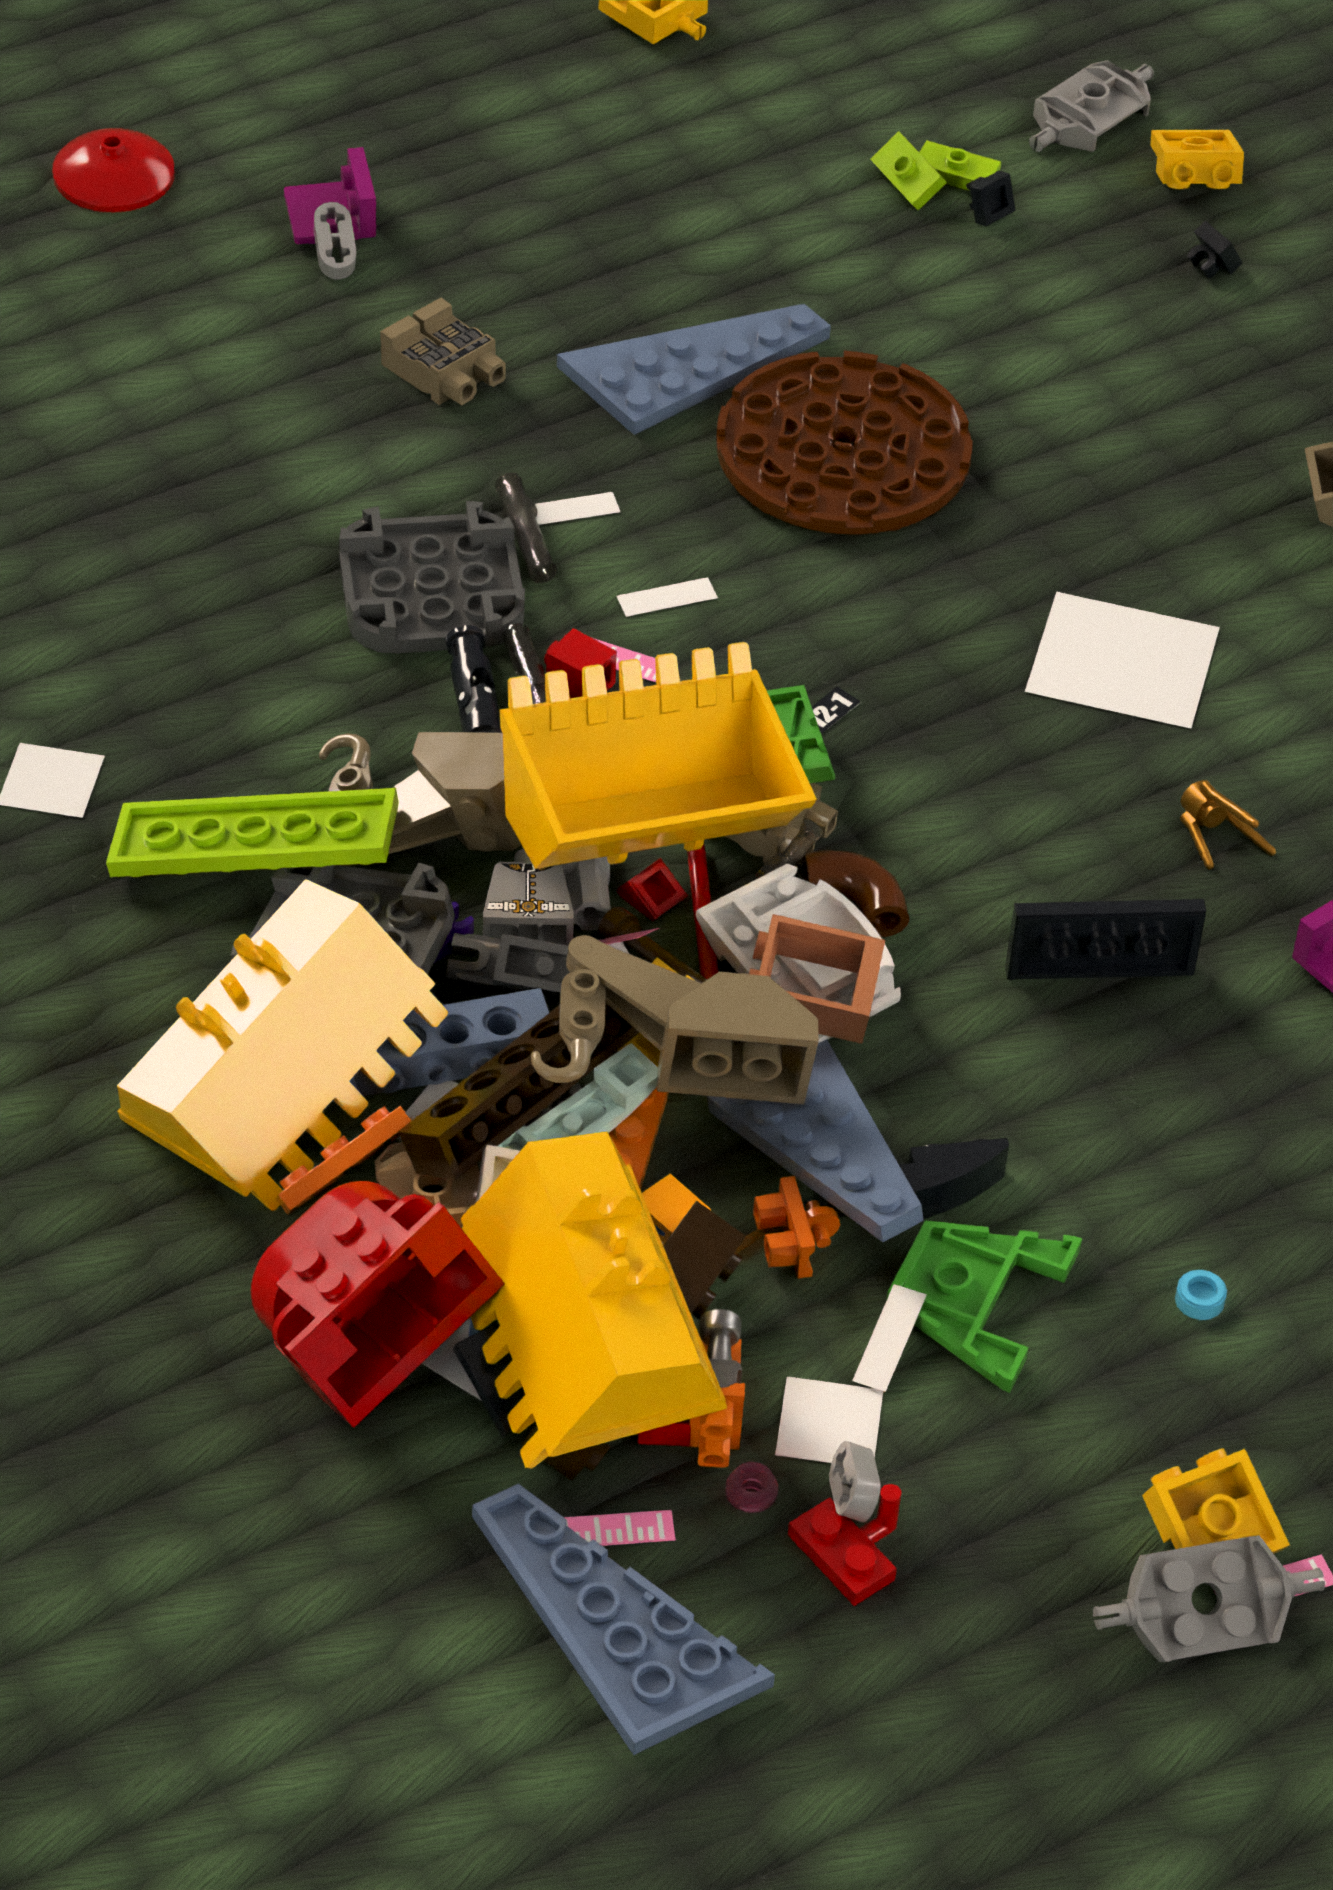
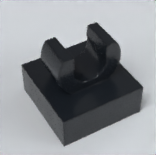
(991, 197)
(1215, 249)

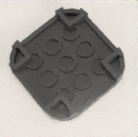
(427, 575)
(408, 907)

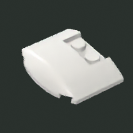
(736, 918)

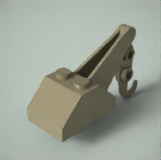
(451, 794)
(714, 1037)

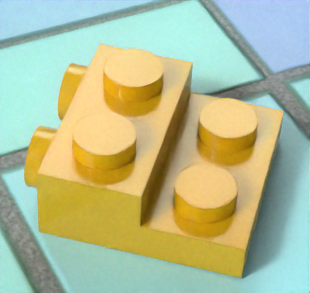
(1197, 158)
(1213, 1503)

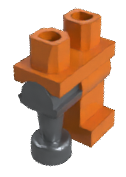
(721, 1430)

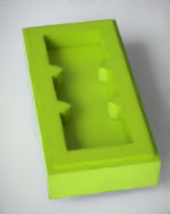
(958, 165)
(908, 170)

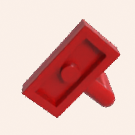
(849, 1552)

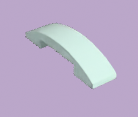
(600, 1106)

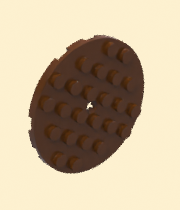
(905, 432)

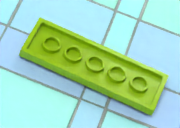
(253, 832)

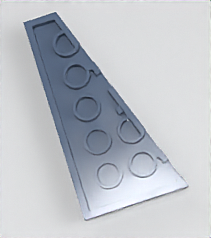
(673, 370)
(830, 1147)
(620, 1631)

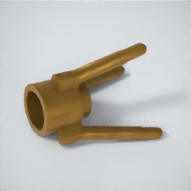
(1210, 808)

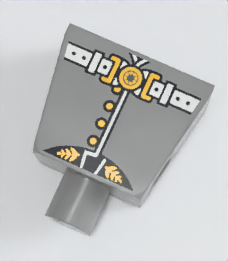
(528, 902)

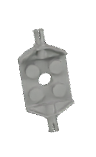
(1090, 105)
(1249, 1590)

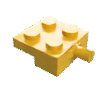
(658, 18)

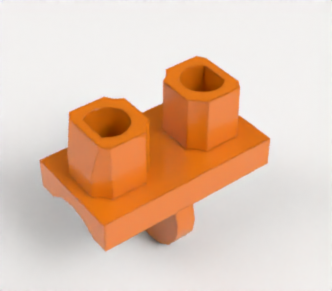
(800, 1227)

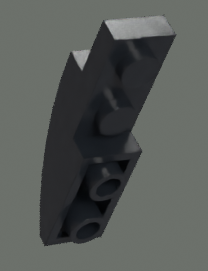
(950, 1173)

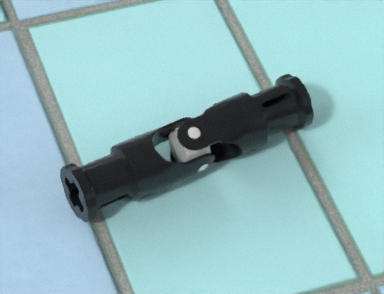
(473, 680)

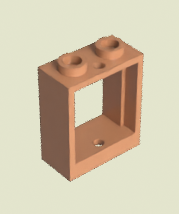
(832, 949)

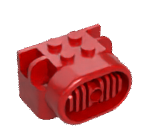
(367, 1291)

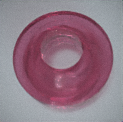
(752, 1476)

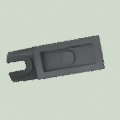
(508, 963)

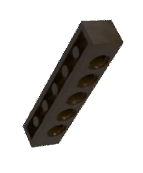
(499, 1098)

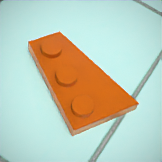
(340, 1156)

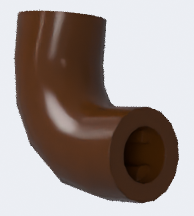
(864, 884)

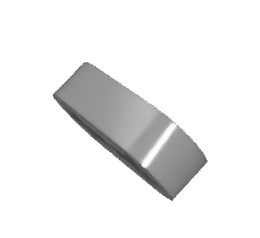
(342, 239)
(854, 1481)

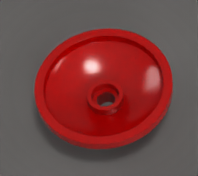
(113, 170)

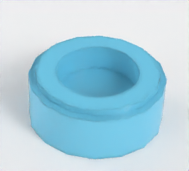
(1200, 1294)

